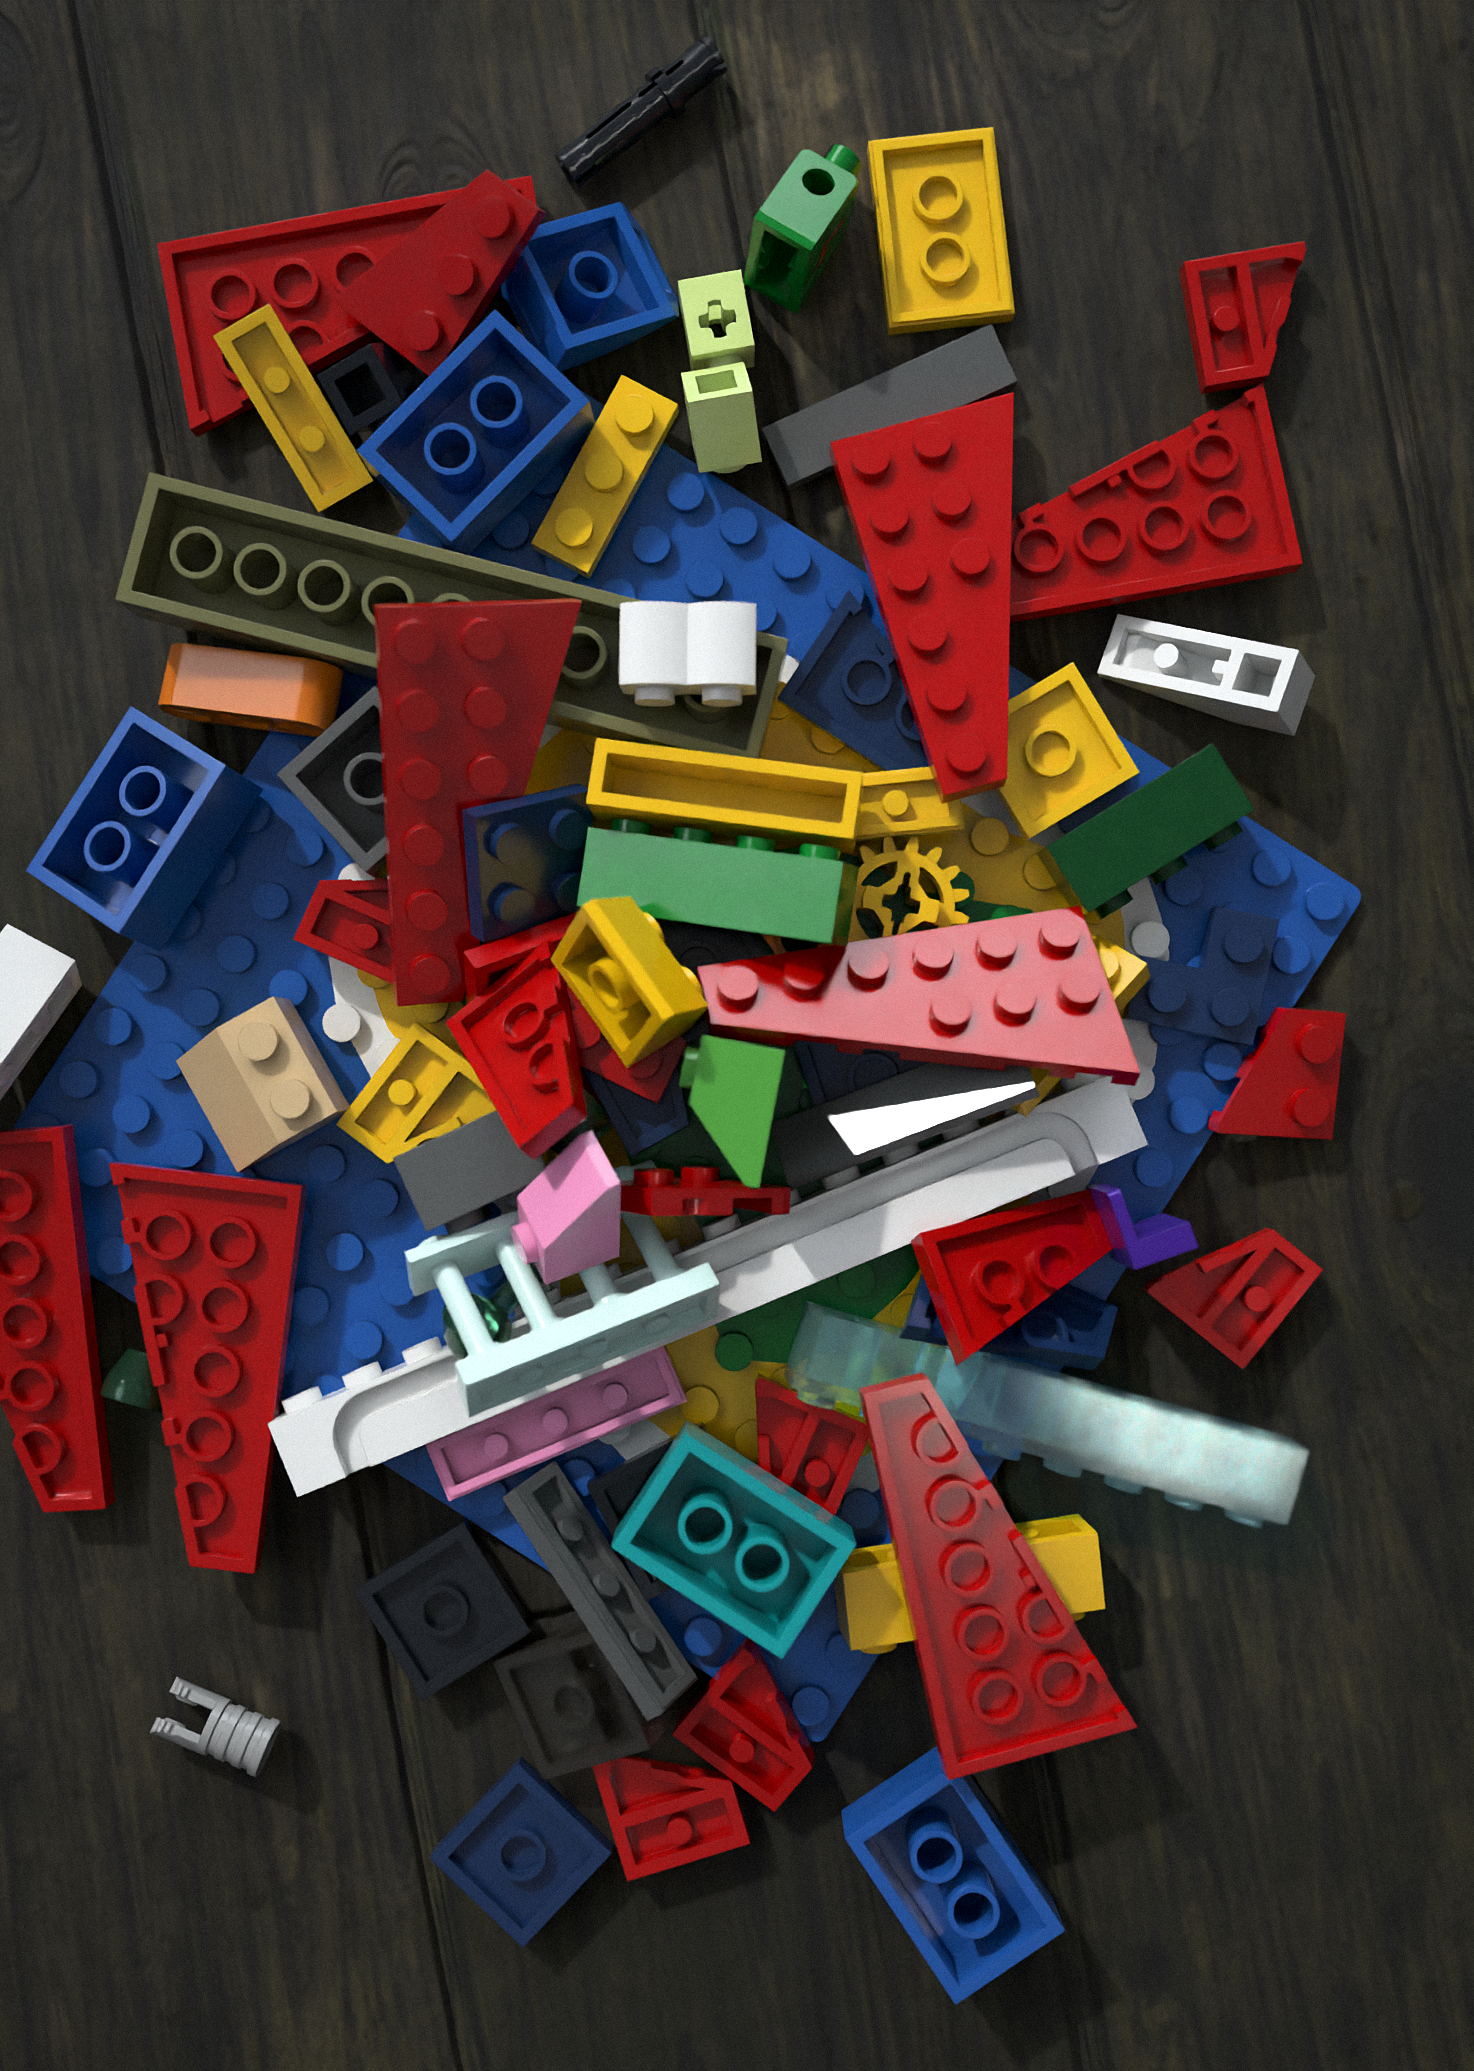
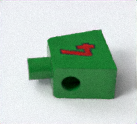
(802, 225)

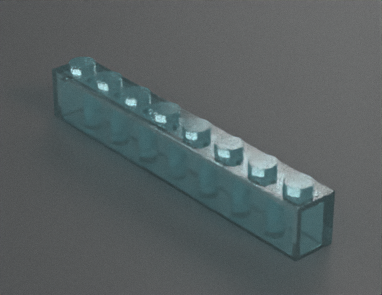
(1058, 1418)

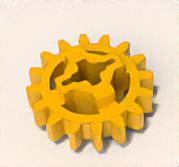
(907, 866)

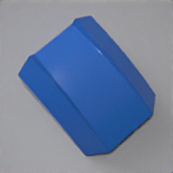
(588, 286)

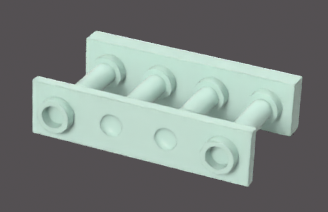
(556, 1345)

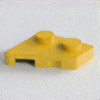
(415, 1096)

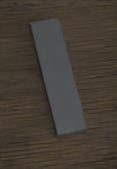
(938, 381)
(893, 1116)
(601, 1590)

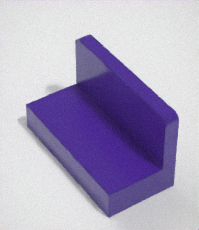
(1142, 1241)

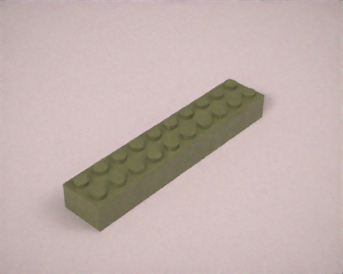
(312, 589)

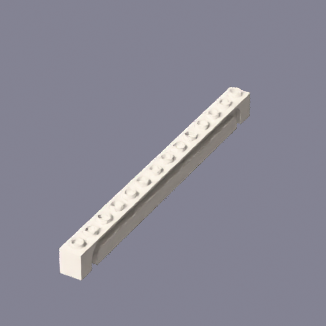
(753, 1260)

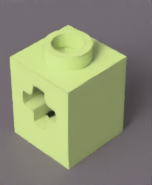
(721, 301)
(722, 418)

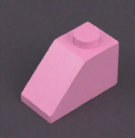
(570, 1213)

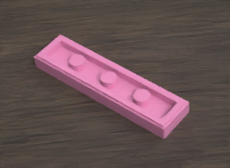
(556, 1423)

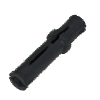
(650, 105)

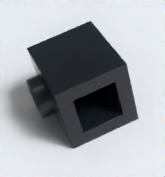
(367, 386)

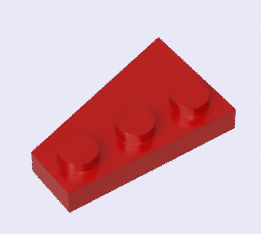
(526, 1051)

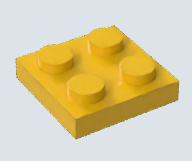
(1059, 753)

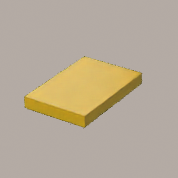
(940, 231)

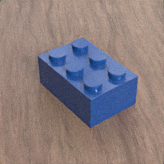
(478, 435)
(144, 830)
(951, 1874)

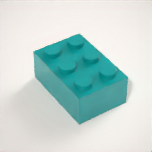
(734, 1539)

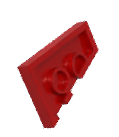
(445, 272)
(1006, 1264)

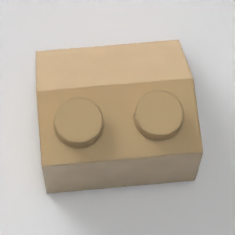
(262, 1082)

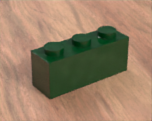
(1147, 833)

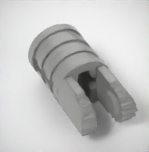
(229, 1733)

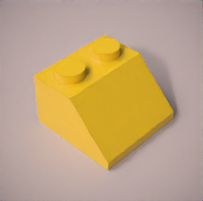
(628, 977)

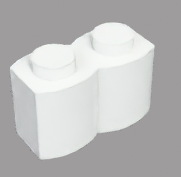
(688, 651)

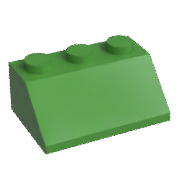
(735, 1098)

